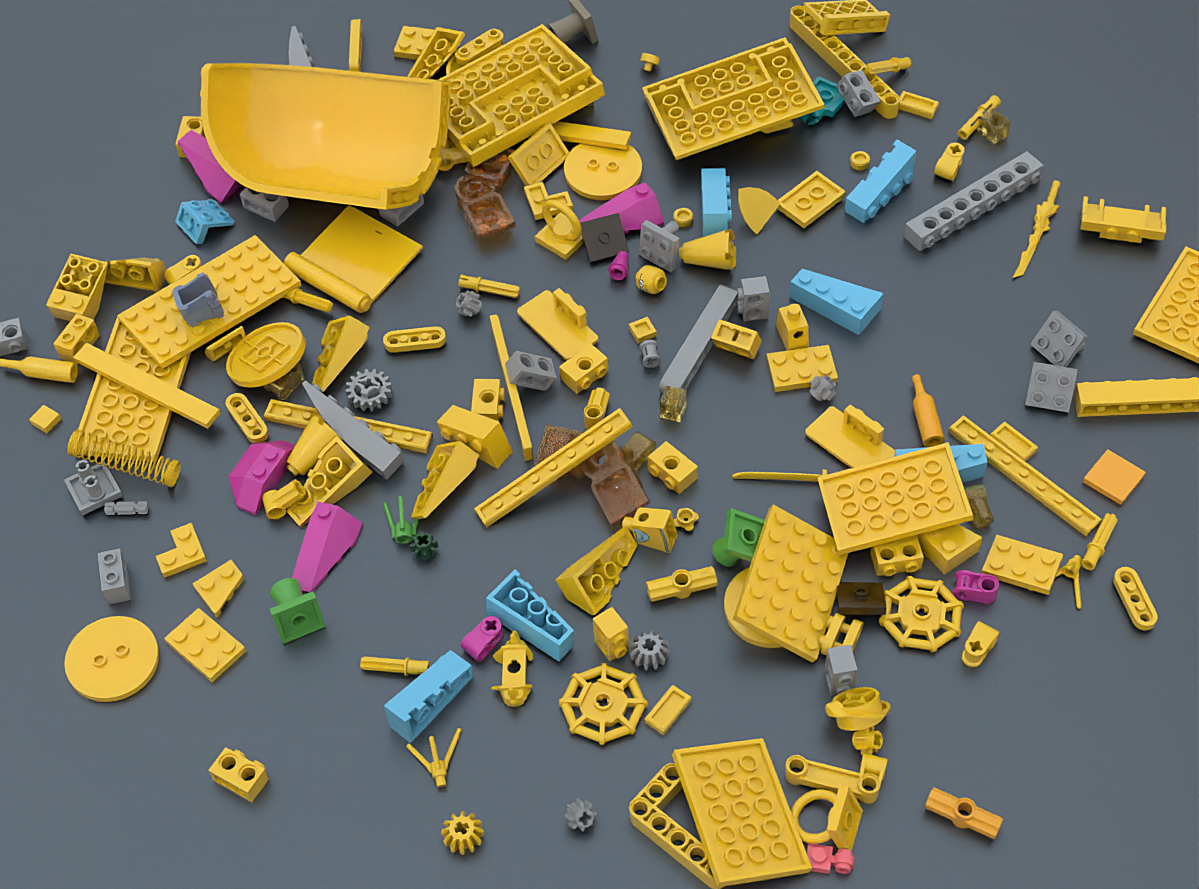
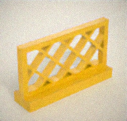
(847, 17)

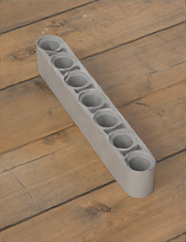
(699, 340)

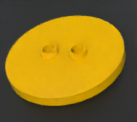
(602, 171)
(265, 354)
(111, 659)

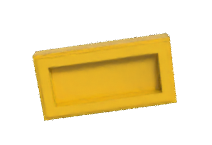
(918, 105)
(1014, 441)
(668, 709)

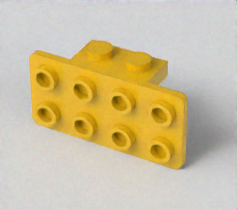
(558, 322)
(850, 436)

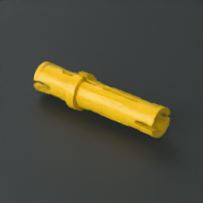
(967, 130)

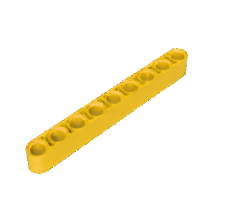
(841, 58)

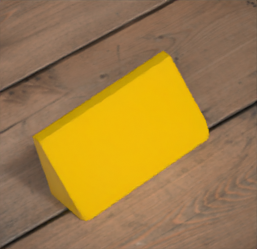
(225, 344)

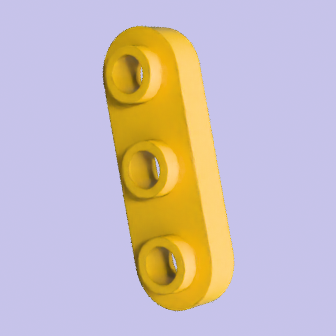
(479, 46)
(405, 339)
(246, 412)
(1135, 590)

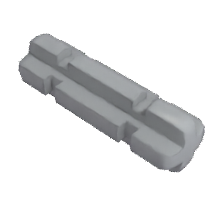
(126, 507)

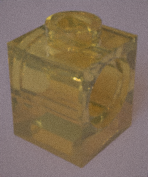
(994, 126)
(673, 403)

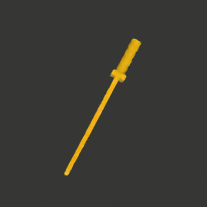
(779, 476)

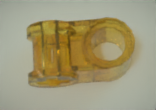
(287, 383)
(638, 449)

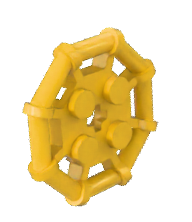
(922, 625)
(607, 715)

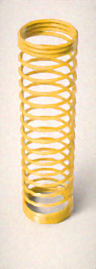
(171, 473)

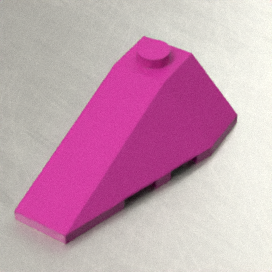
(213, 176)
(633, 206)
(327, 538)

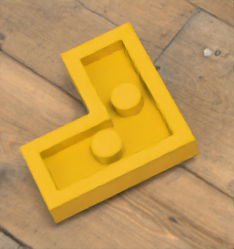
(537, 196)
(185, 555)

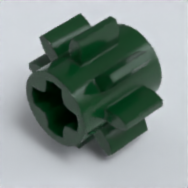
(424, 545)

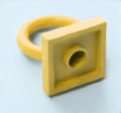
(562, 233)
(842, 818)

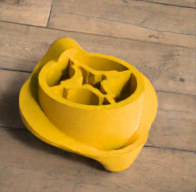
(857, 708)

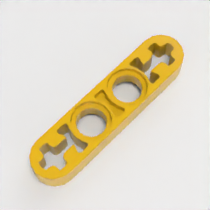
(355, 45)

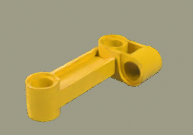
(830, 777)

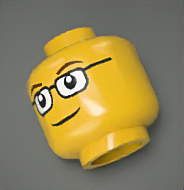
(651, 279)

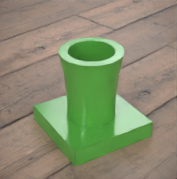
(740, 538)
(295, 612)

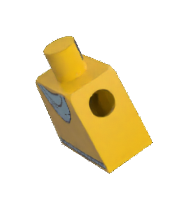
(653, 528)

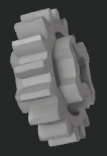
(369, 390)

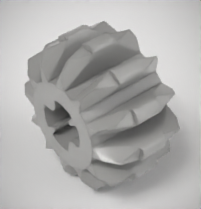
(646, 642)

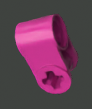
(975, 586)
(483, 638)

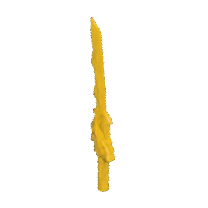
(1041, 219)

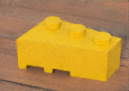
(949, 546)

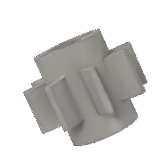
(468, 303)
(822, 387)
(580, 814)

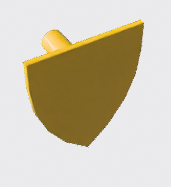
(756, 207)

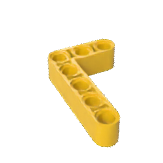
(672, 830)

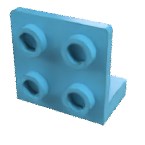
(196, 217)

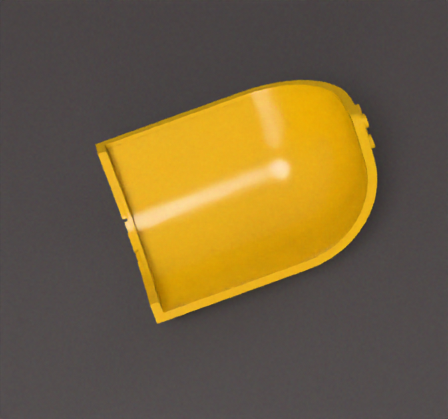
(325, 131)

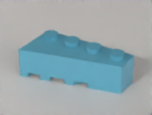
(882, 182)
(715, 200)
(836, 299)
(969, 459)
(530, 616)
(427, 695)

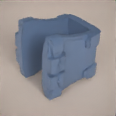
(198, 300)

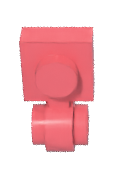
(822, 859)

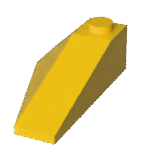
(437, 52)

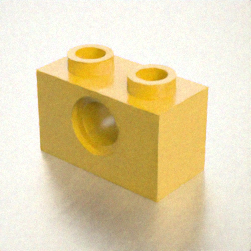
(583, 368)
(488, 391)
(683, 471)

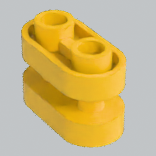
(837, 625)

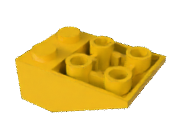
(78, 288)

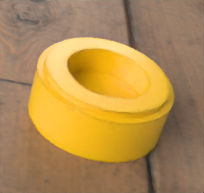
(859, 160)
(683, 217)

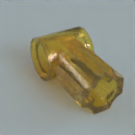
(978, 503)

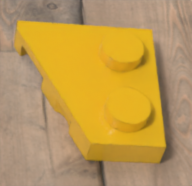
(219, 586)

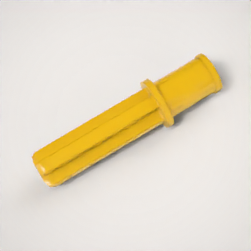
(892, 65)
(488, 286)
(297, 296)
(1096, 547)
(394, 665)

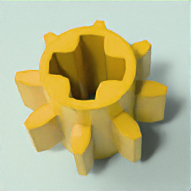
(867, 740)

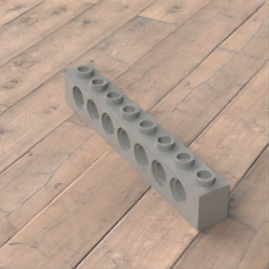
(973, 201)

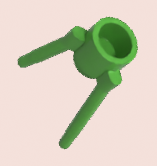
(403, 530)

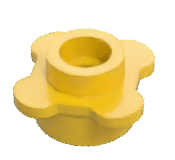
(686, 513)

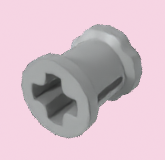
(650, 353)

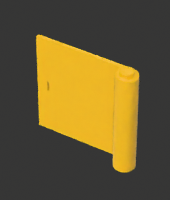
(354, 259)

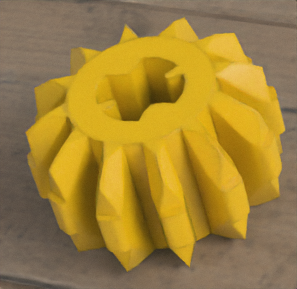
(457, 840)

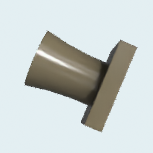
(573, 24)

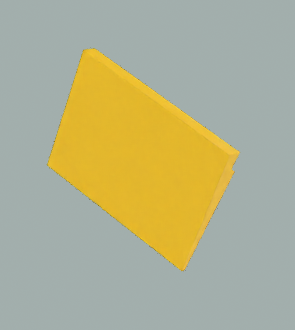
(543, 85)
(732, 98)

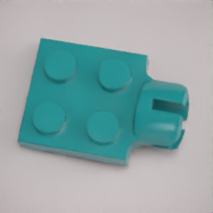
(830, 96)

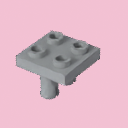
(659, 244)
(1059, 340)
(1051, 387)
(92, 486)

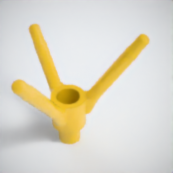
(1071, 570)
(438, 767)

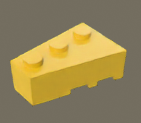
(478, 433)

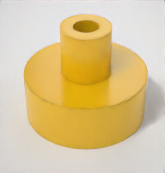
(649, 60)

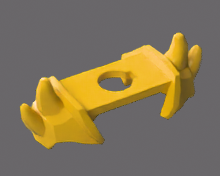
(514, 686)

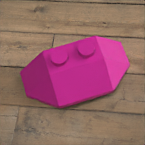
(258, 473)

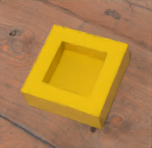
(642, 330)
(45, 419)

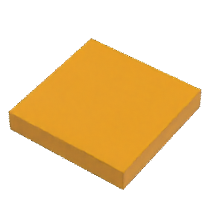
(1114, 477)

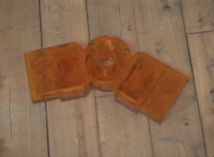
(476, 195)
(613, 482)

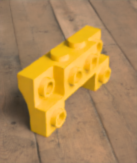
(1123, 223)

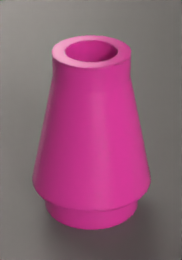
(619, 267)

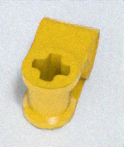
(950, 162)
(182, 268)
(979, 644)

